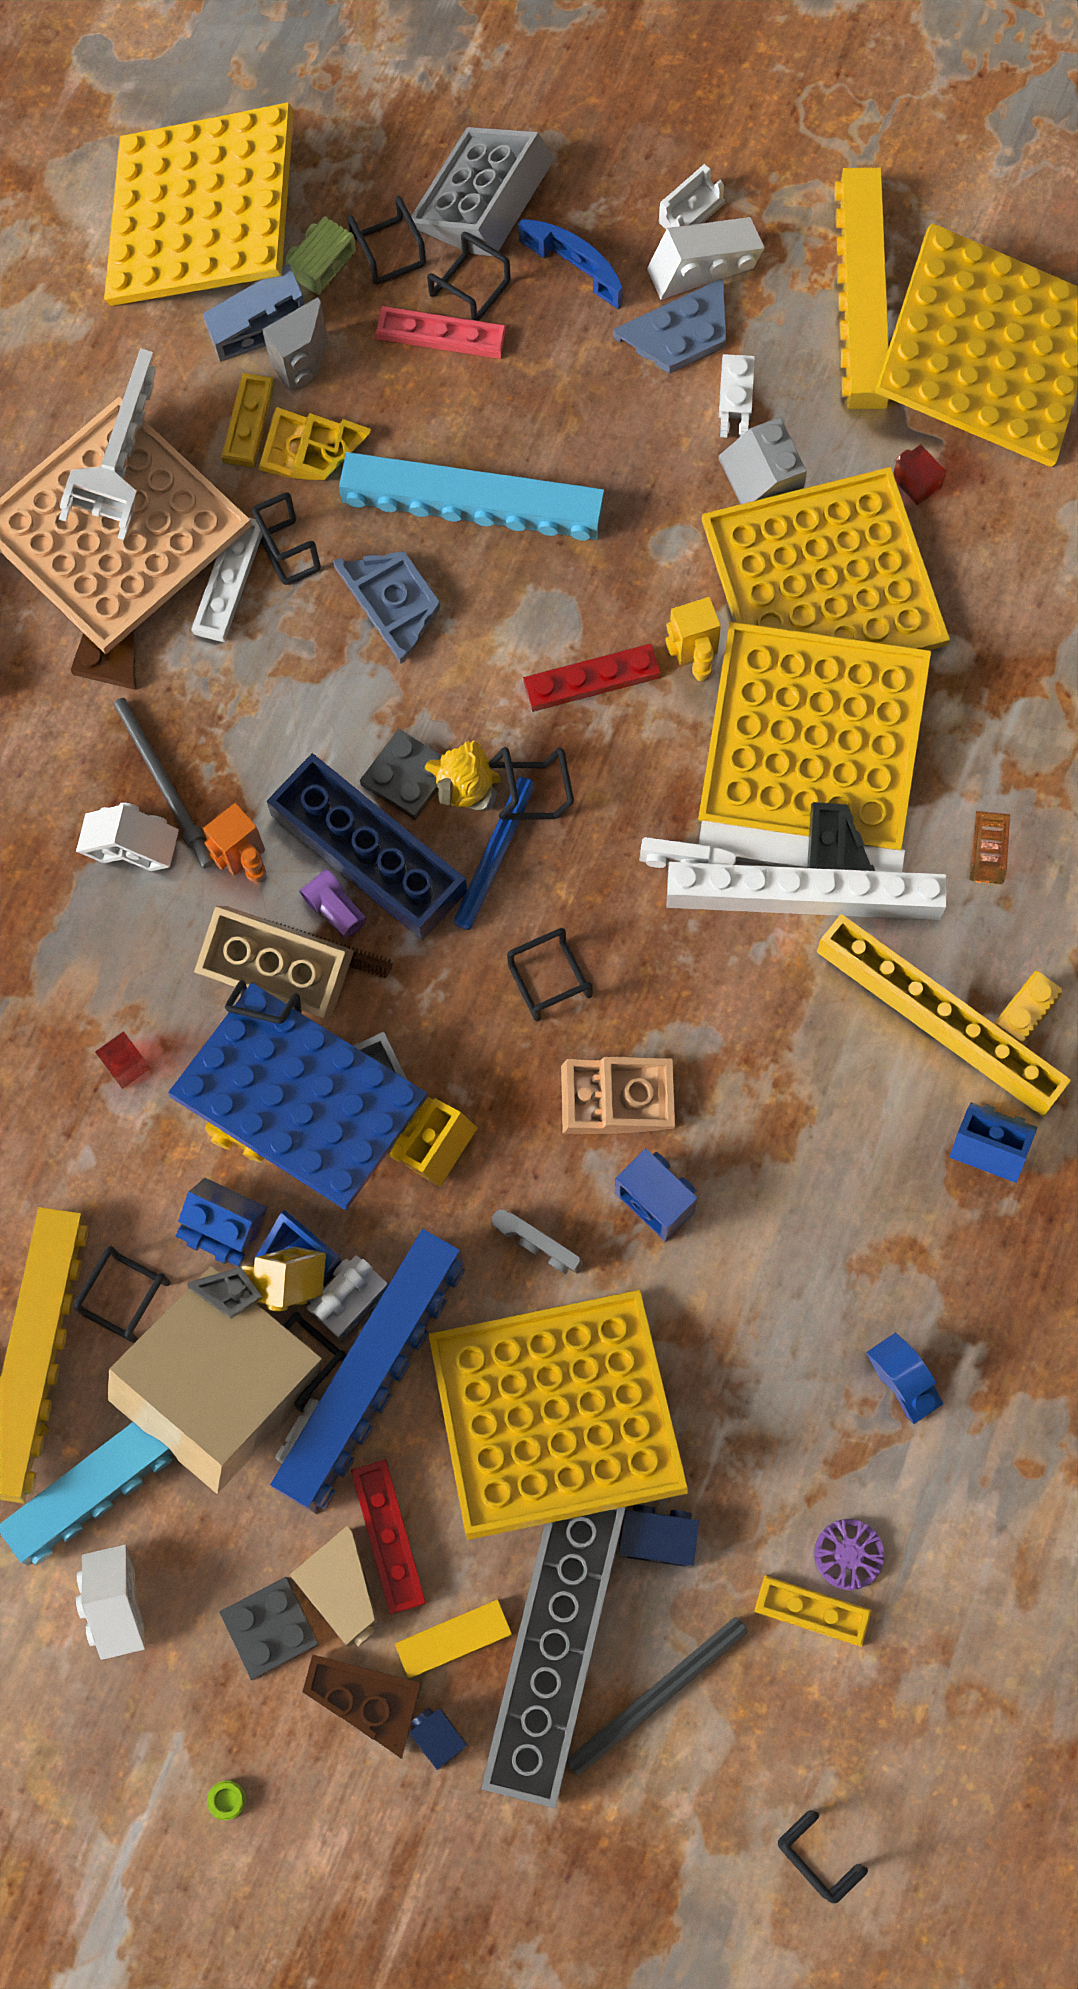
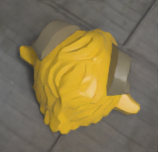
(465, 777)

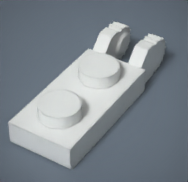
(736, 391)
(660, 852)

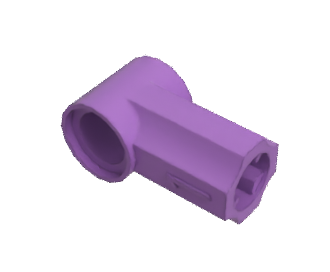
(327, 897)

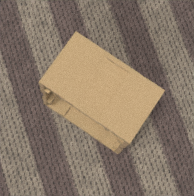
(212, 1383)

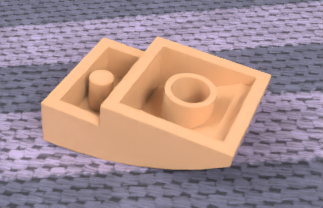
(617, 1095)

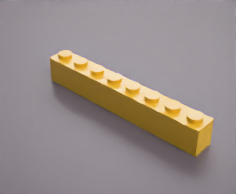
(864, 285)
(942, 1015)
(34, 1345)

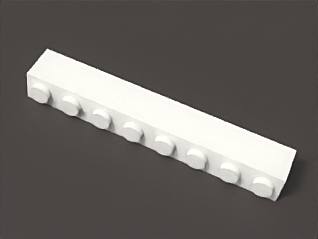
(806, 891)

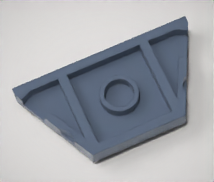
(679, 330)
(392, 598)

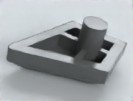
(227, 1291)

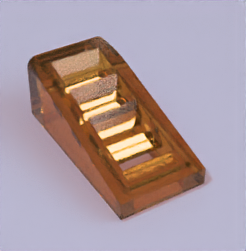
(987, 867)

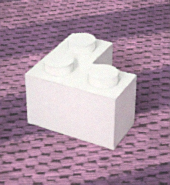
(128, 835)
(110, 1602)

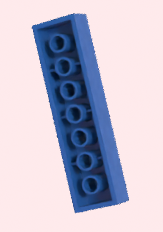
(368, 1372)

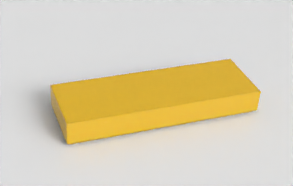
(248, 420)
(812, 1611)
(453, 1639)

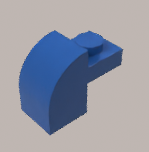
(906, 1376)

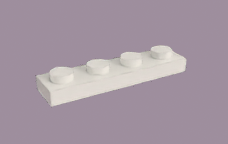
(226, 586)

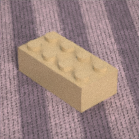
(274, 959)

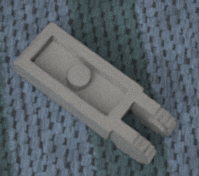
(534, 1240)

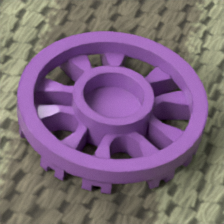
(849, 1554)

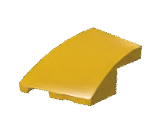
(308, 445)

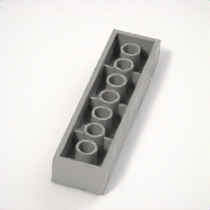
(552, 1657)

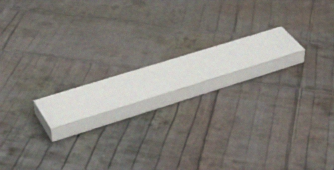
(781, 848)

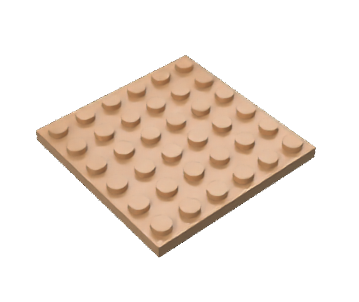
(82, 565)

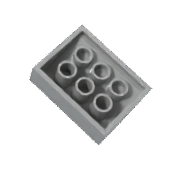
(483, 187)

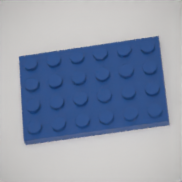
(299, 1097)

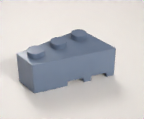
(238, 321)

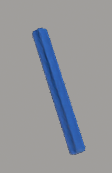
(492, 859)

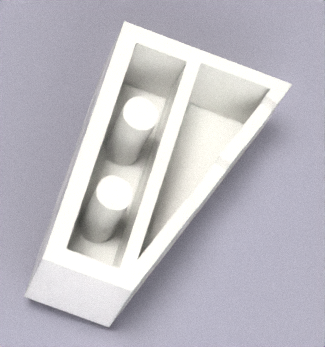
(703, 254)

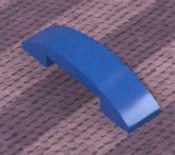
(544, 237)

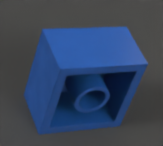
(656, 1193)

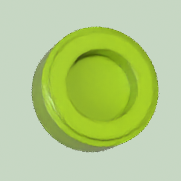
(226, 1800)

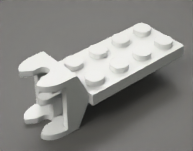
(104, 488)

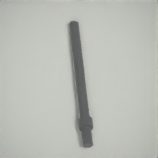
(191, 834)

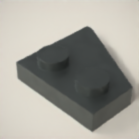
(834, 839)

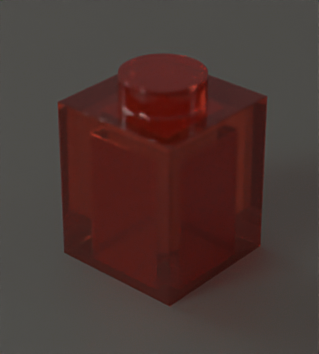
(918, 474)
(122, 1060)

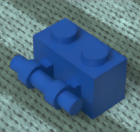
(993, 1141)
(222, 1216)

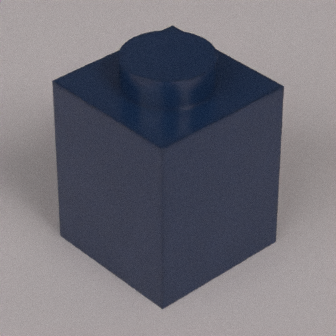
(437, 1737)

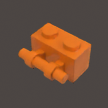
(236, 843)

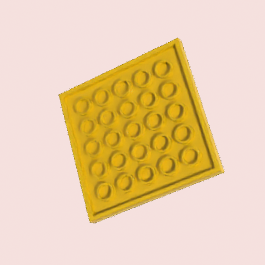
(200, 205)
(986, 346)
(828, 563)
(814, 724)
(556, 1415)

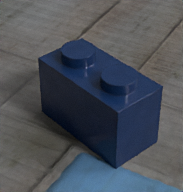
(659, 1537)

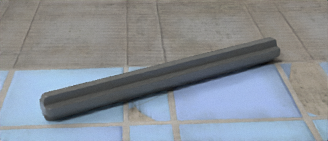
(656, 1696)

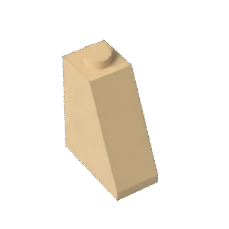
(339, 1588)

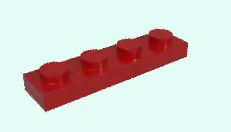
(591, 677)
(388, 1537)

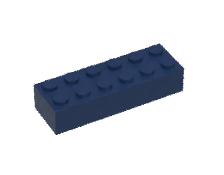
(367, 846)

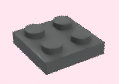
(400, 774)
(269, 1628)

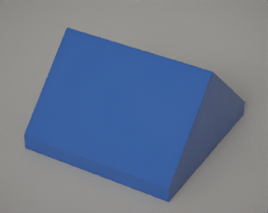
(291, 1233)

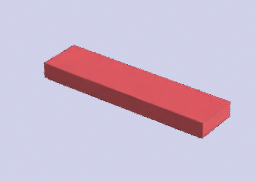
(441, 332)

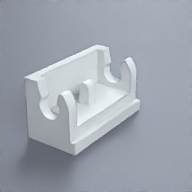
(692, 200)

